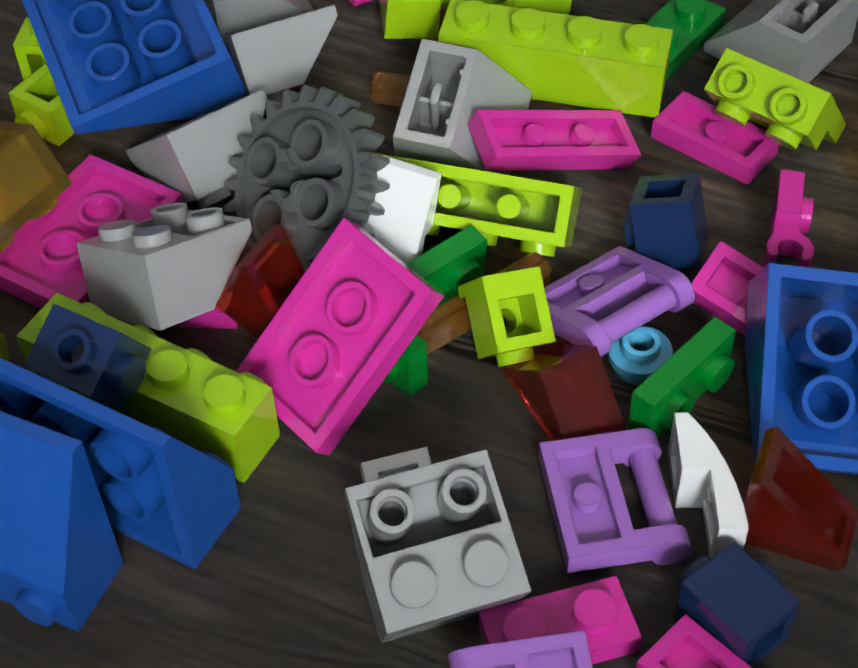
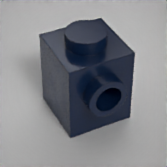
(668, 220)
(88, 357)
(738, 603)

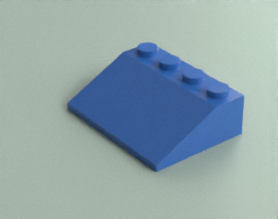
(133, 60)
(805, 362)
(147, 480)
(52, 526)

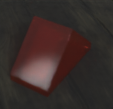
(262, 281)
(567, 391)
(796, 507)

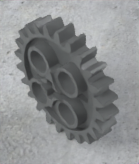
(308, 169)

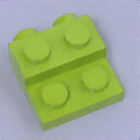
(783, 104)

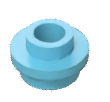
(639, 354)

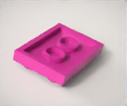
(45, 249)
(340, 335)

